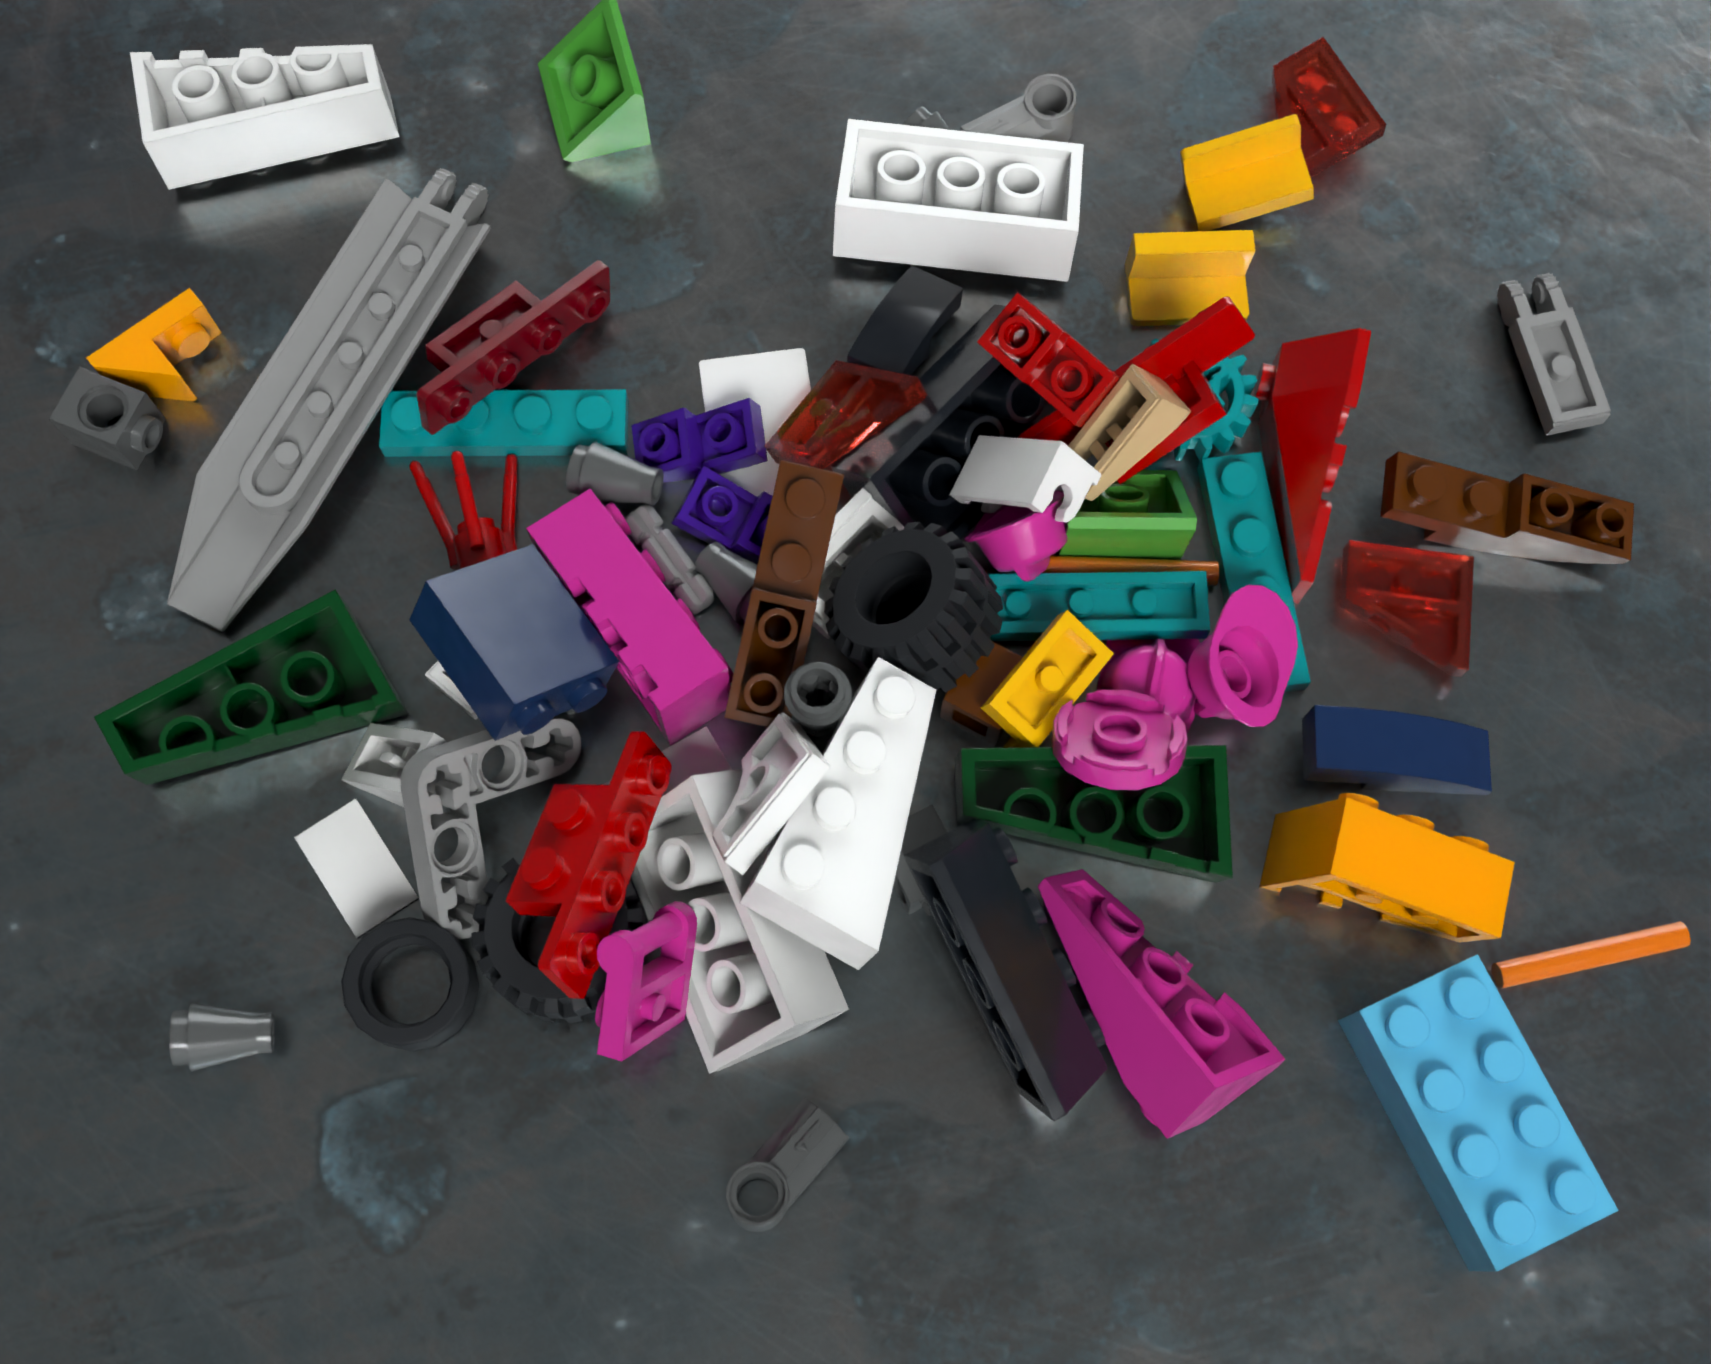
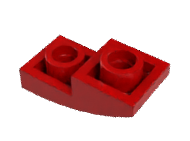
(1048, 360)

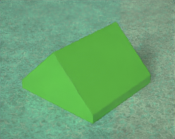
(595, 88)
(1134, 519)

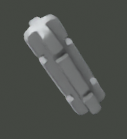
(670, 557)

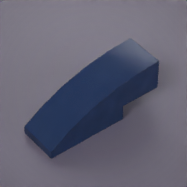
(1395, 751)

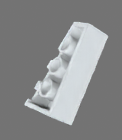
(258, 109)
(842, 846)

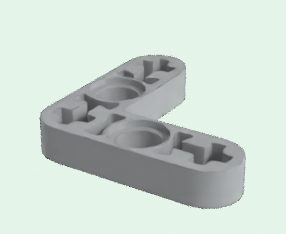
(461, 791)

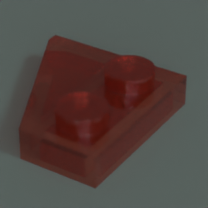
(1328, 103)
(843, 412)
(1413, 599)

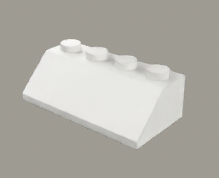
(958, 200)
(748, 975)

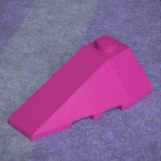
(1165, 1033)

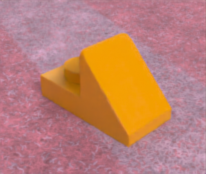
(152, 347)

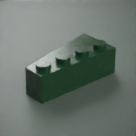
(259, 695)
(1162, 827)

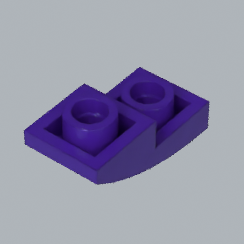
(716, 439)
(724, 514)

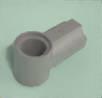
(1023, 114)

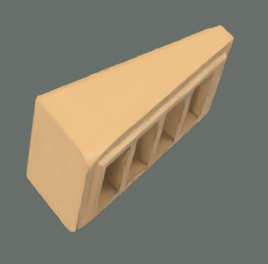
(1150, 414)

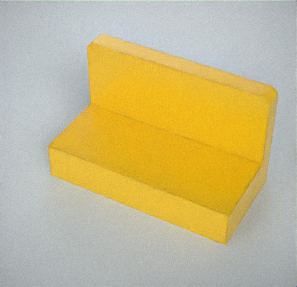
(1246, 174)
(1186, 272)
(1045, 679)

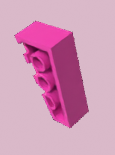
(624, 598)

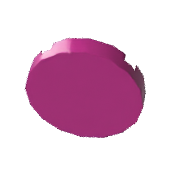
(1119, 740)

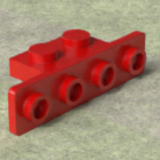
(1179, 362)
(585, 860)

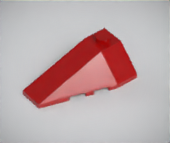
(1301, 415)

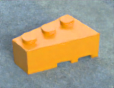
(1390, 866)

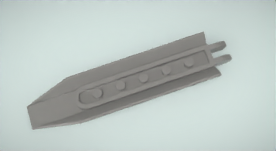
(321, 392)

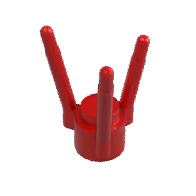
(476, 535)

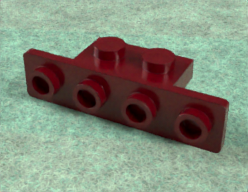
(502, 339)

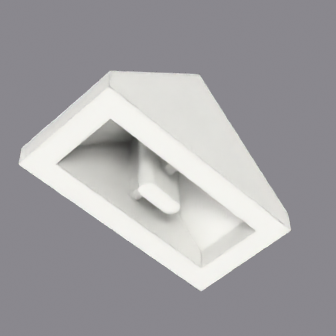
(382, 758)

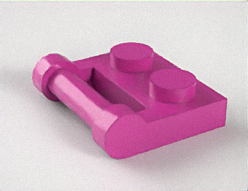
(649, 998)

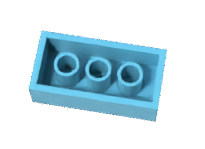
(1477, 1117)

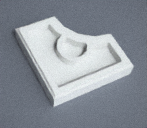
(773, 784)

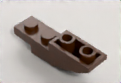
(1507, 518)
(784, 591)

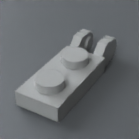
(1553, 356)

